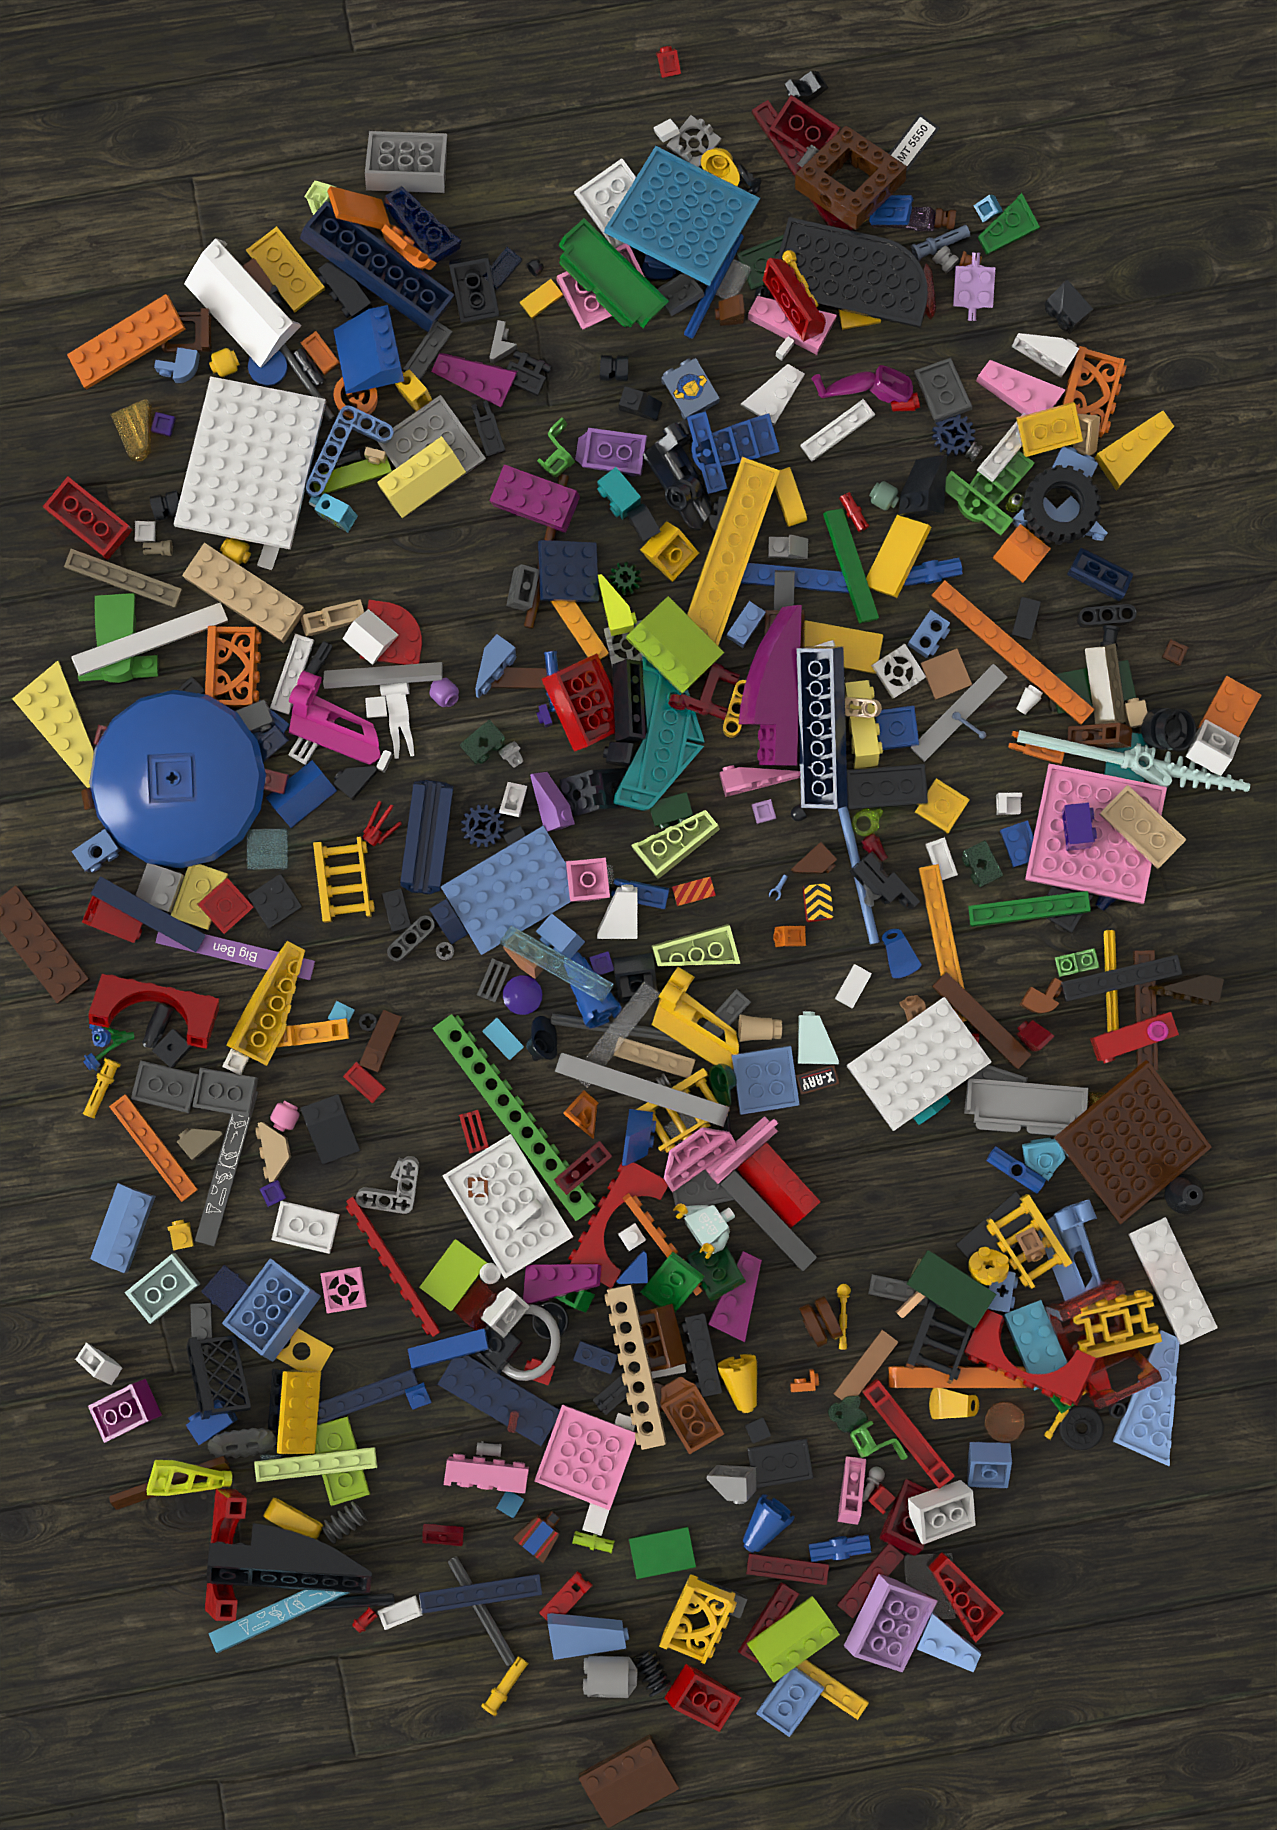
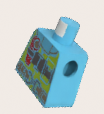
(334, 511)

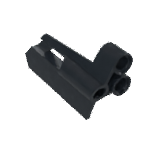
(671, 464)

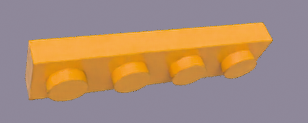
(580, 628)

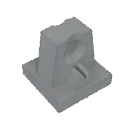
(511, 754)

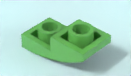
(1077, 962)

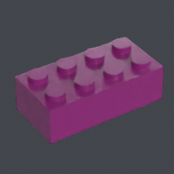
(534, 498)

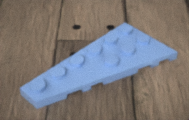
(1151, 1410)

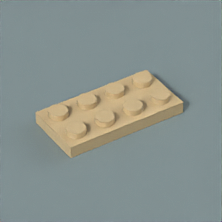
(1142, 826)

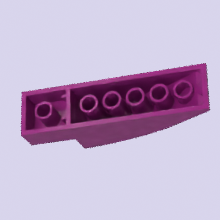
(772, 690)

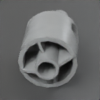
(609, 1676)

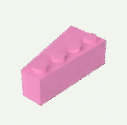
(770, 316)
(1018, 389)
(486, 1474)

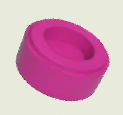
(1157, 1031)

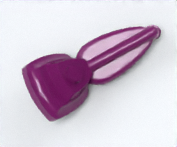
(885, 384)

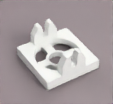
(917, 676)

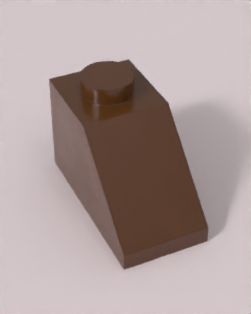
(730, 311)
(816, 861)

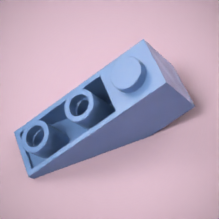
(494, 660)

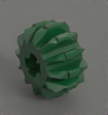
(631, 575)

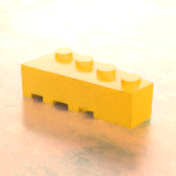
(1128, 452)

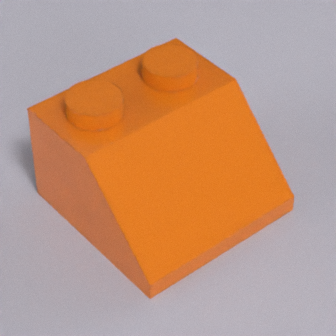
(1021, 553)

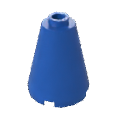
(766, 1523)

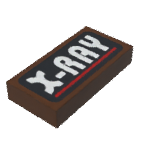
(817, 1079)

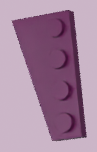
(481, 379)
(558, 1280)

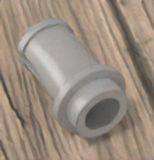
(488, 1449)

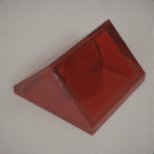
(474, 1304)

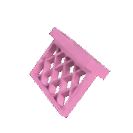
(746, 1146)

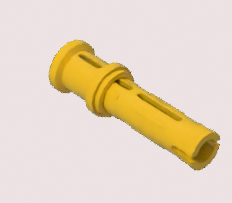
(104, 1078)
(500, 1693)

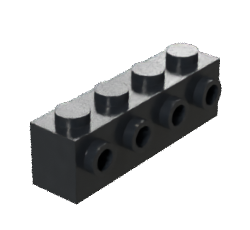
(628, 701)
(703, 1355)

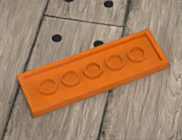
(126, 341)

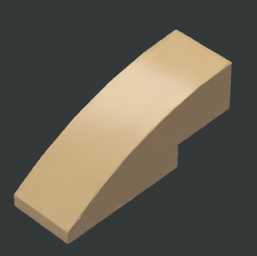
(331, 618)

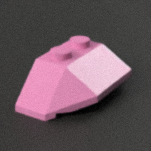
(695, 1155)

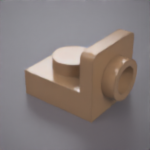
(913, 1006)
(1031, 1245)

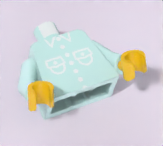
(707, 1226)

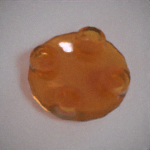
(1004, 1422)

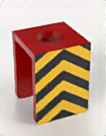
(818, 902)

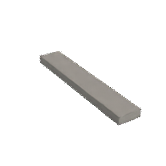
(383, 675)
(965, 705)

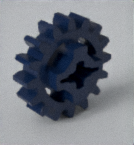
(961, 436)
(474, 831)

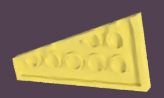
(56, 716)

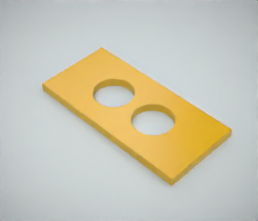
(318, 1352)

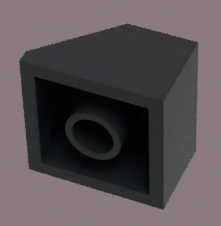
(1068, 307)

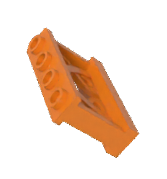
(1082, 366)
(217, 644)

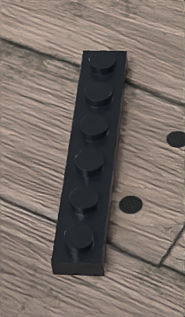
(1121, 978)

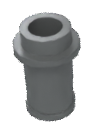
(808, 155)

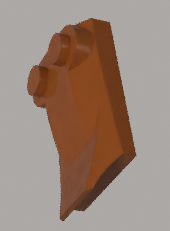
(689, 1414)

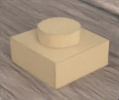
(375, 456)

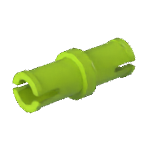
(593, 1542)

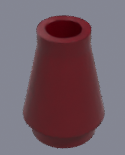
(873, 843)

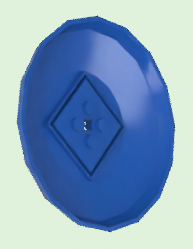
(216, 783)

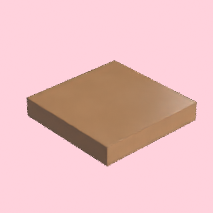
(946, 674)

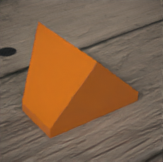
(583, 1113)

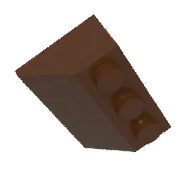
(662, 1337)

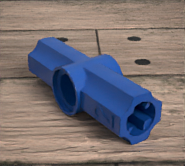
(934, 571)
(1026, 1177)
(839, 1548)

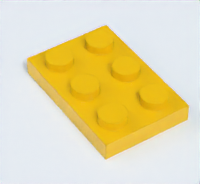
(1049, 429)

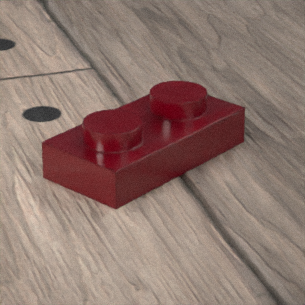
(443, 1534)

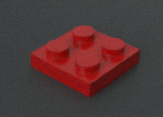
(225, 905)

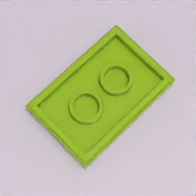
(453, 1275)

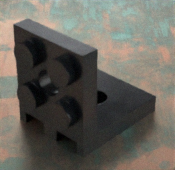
(594, 790)

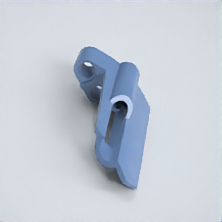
(1071, 1233)

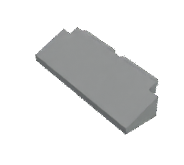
(1016, 1105)

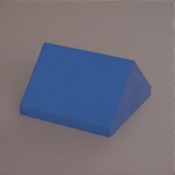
(636, 1271)

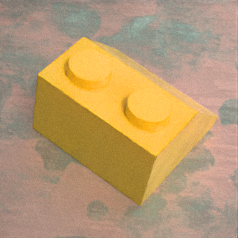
(669, 551)

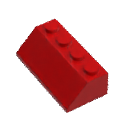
(793, 299)
(778, 1185)

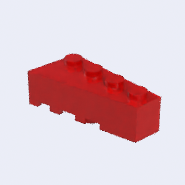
(968, 1601)

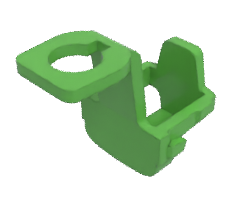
(565, 459)
(868, 1445)

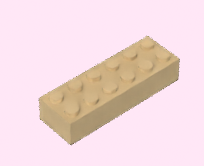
(244, 593)

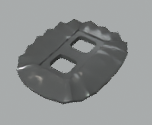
(239, 1443)

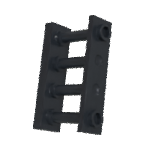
(923, 1339)

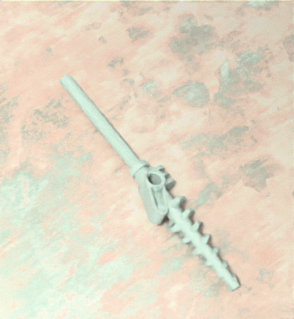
(1156, 772)

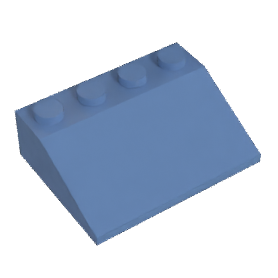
(271, 1310)

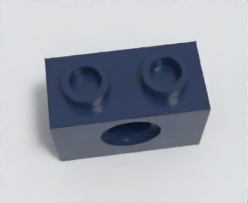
(595, 1357)

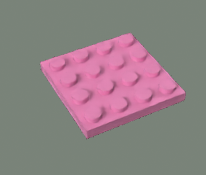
(586, 1457)

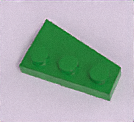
(1009, 227)

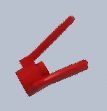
(372, 833)

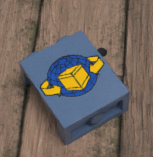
(690, 388)

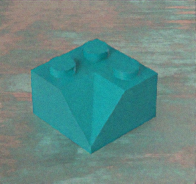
(619, 492)

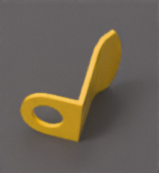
(951, 1404)

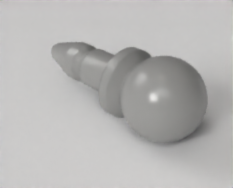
(876, 1475)

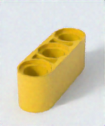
(789, 498)
(732, 717)
(292, 1519)

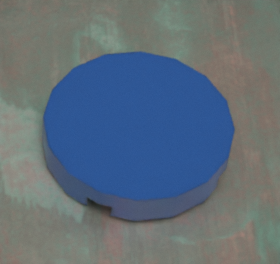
(271, 373)

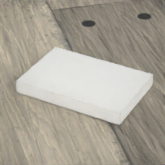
(305, 1227)

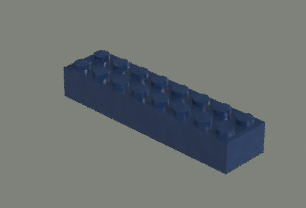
(377, 267)
(822, 727)

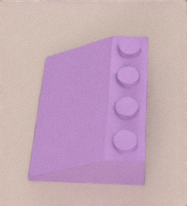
(890, 1623)

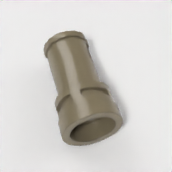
(162, 548)

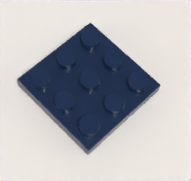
(568, 571)

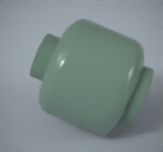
(884, 495)

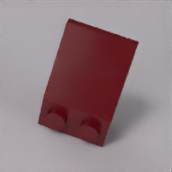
(898, 1527)

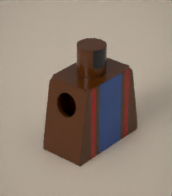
(539, 1535)

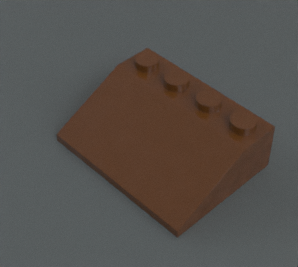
(628, 1781)

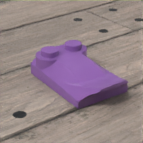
(612, 449)

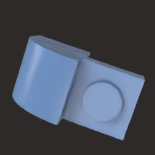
(183, 368)

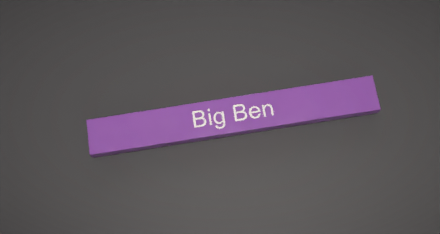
(237, 953)

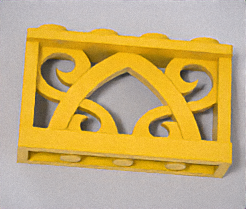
(691, 1594)

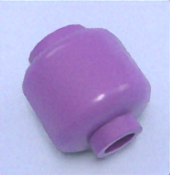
(444, 692)

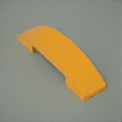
(315, 1033)

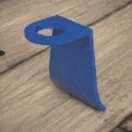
(900, 955)

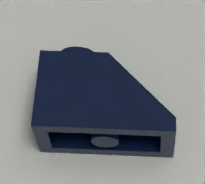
(448, 921)

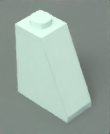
(813, 1041)

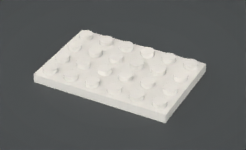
(918, 1064)
(510, 1189)

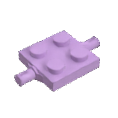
(974, 286)

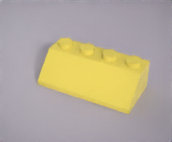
(421, 477)

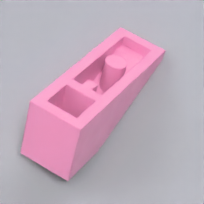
(852, 1490)

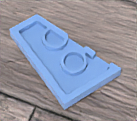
(944, 1643)

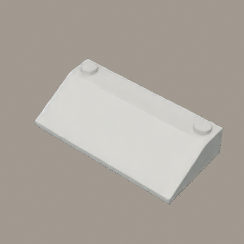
(239, 303)

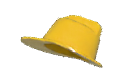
(720, 163)

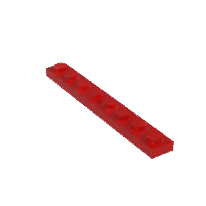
(396, 1273)

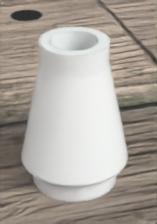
(1029, 698)

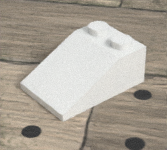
(1047, 351)

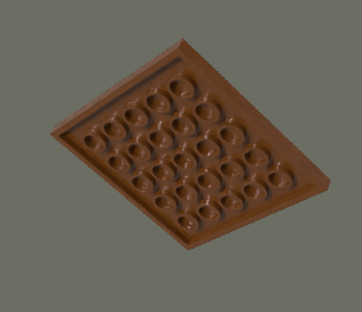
(1132, 1142)

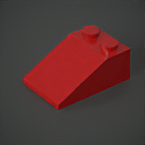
(702, 1698)

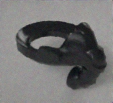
(753, 182)

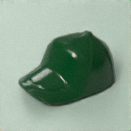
(722, 1081)

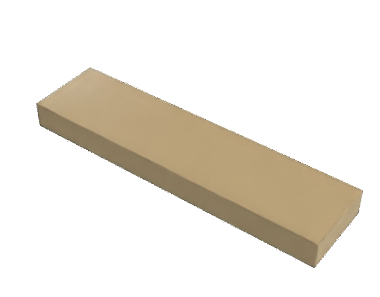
(655, 1058)

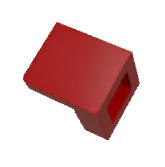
(881, 1498)

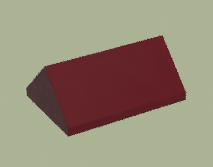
(803, 125)

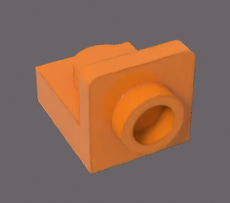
(789, 936)
(801, 1384)

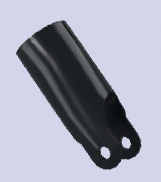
(157, 1025)

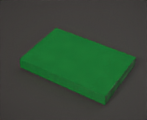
(672, 1282)
(662, 1552)

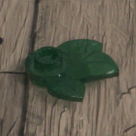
(850, 1415)

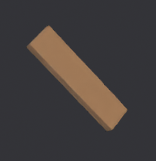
(866, 1366)

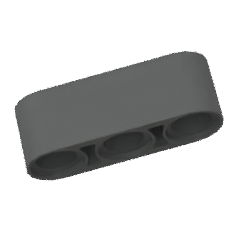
(401, 941)

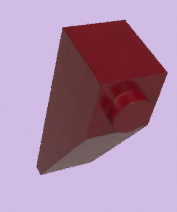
(1033, 1035)
(582, 1167)

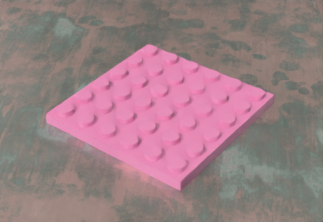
(1112, 864)

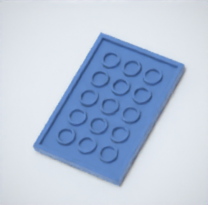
(510, 889)

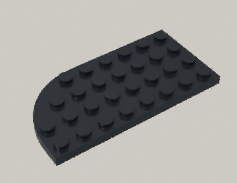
(858, 272)

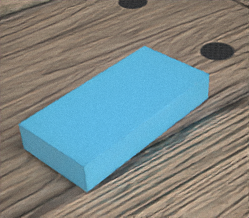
(503, 1038)

